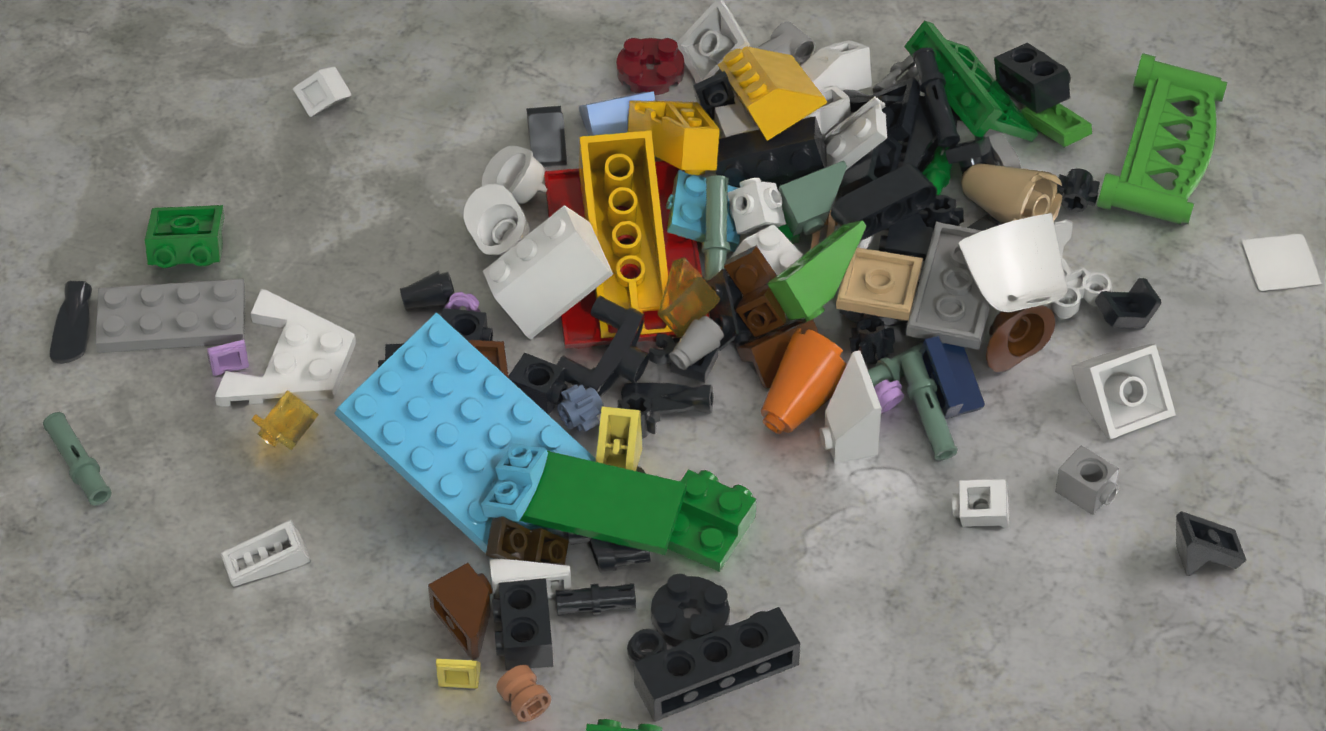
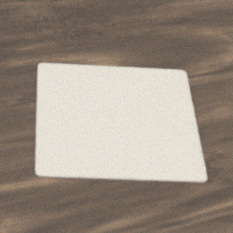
(1281, 262)

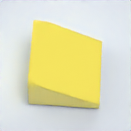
(458, 673)

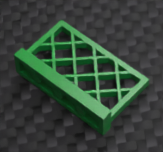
(971, 88)

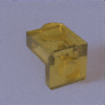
(286, 421)

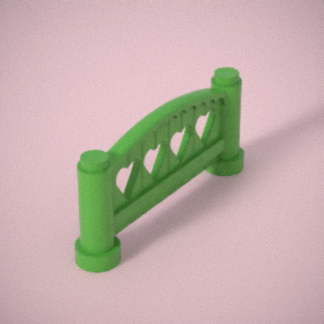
(1134, 187)

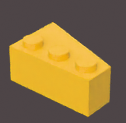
(680, 133)

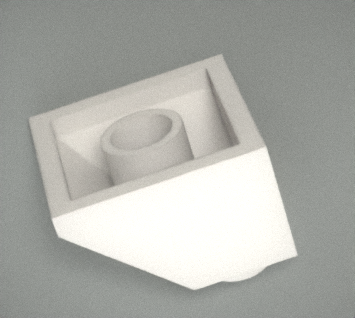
(1124, 389)
(852, 415)

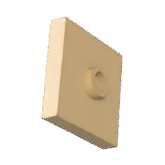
(880, 284)

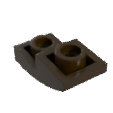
(517, 542)

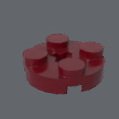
(661, 53)

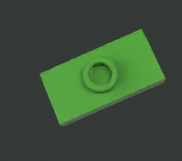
(1059, 124)

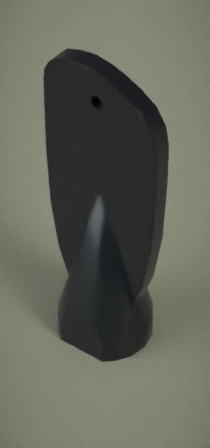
(858, 99)
(72, 324)
(673, 397)

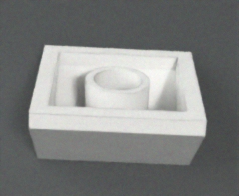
(710, 40)

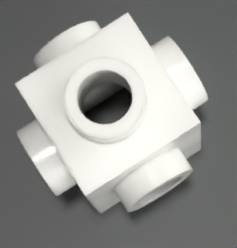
(755, 206)

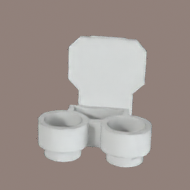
(1079, 282)

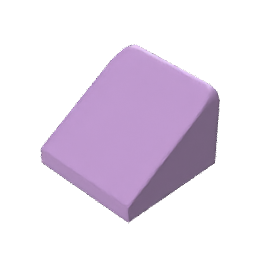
(228, 357)

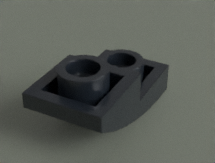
(714, 93)

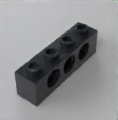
(704, 680)

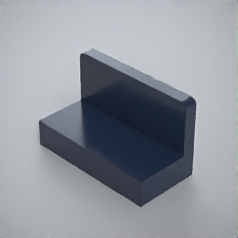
(953, 376)

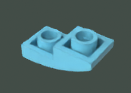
(518, 480)

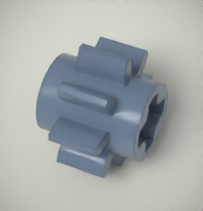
(580, 408)

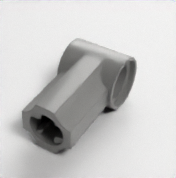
(790, 41)

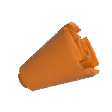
(803, 381)

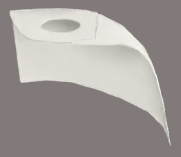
(1017, 261)

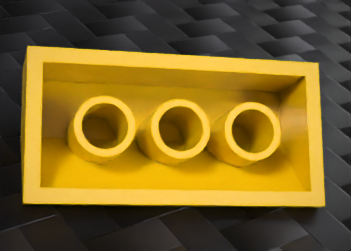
(771, 88)

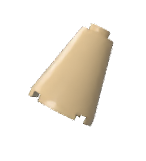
(1012, 192)

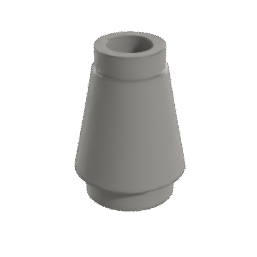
(698, 341)

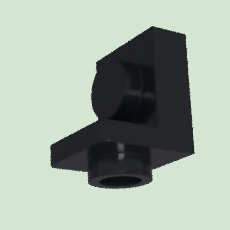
(971, 153)

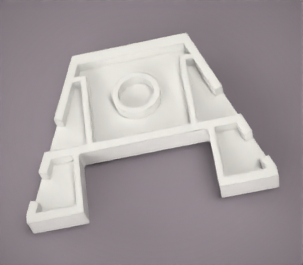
(305, 360)

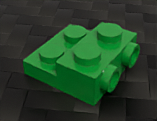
(184, 235)
(711, 519)

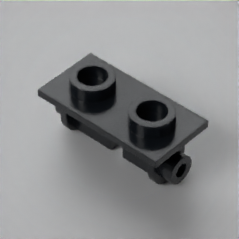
(724, 312)

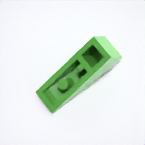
(817, 274)

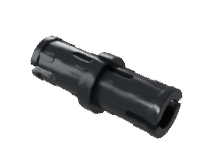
(595, 599)

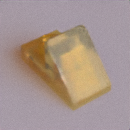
(685, 297)

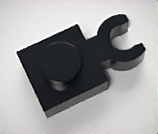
(698, 371)

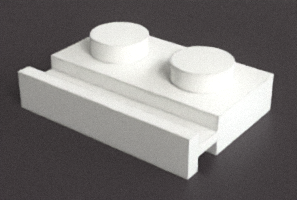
(857, 134)

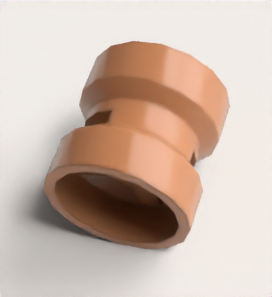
(526, 697)

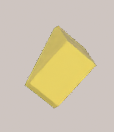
(619, 438)

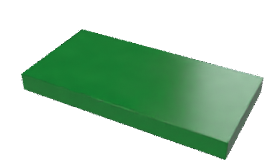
(606, 503)

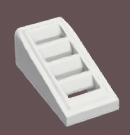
(269, 565)
(515, 570)

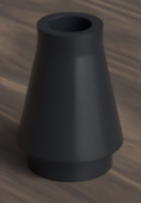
(429, 291)

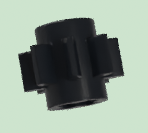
(1078, 190)
(942, 210)
(872, 340)
(649, 414)

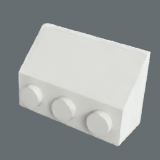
(548, 271)

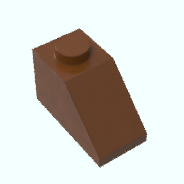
(463, 606)

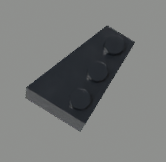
(779, 160)

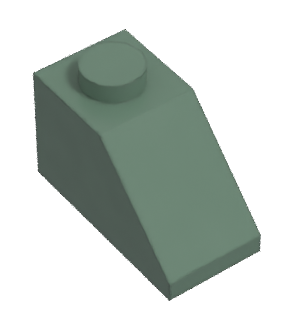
(810, 198)

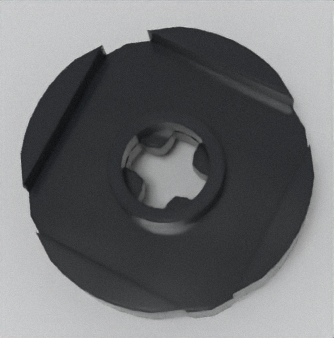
(683, 593)

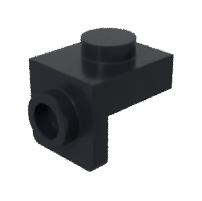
(1129, 308)

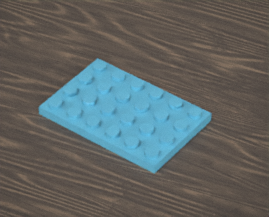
(448, 421)

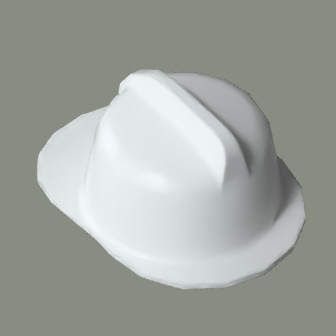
(516, 171)
(495, 219)

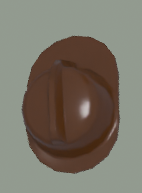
(1018, 336)

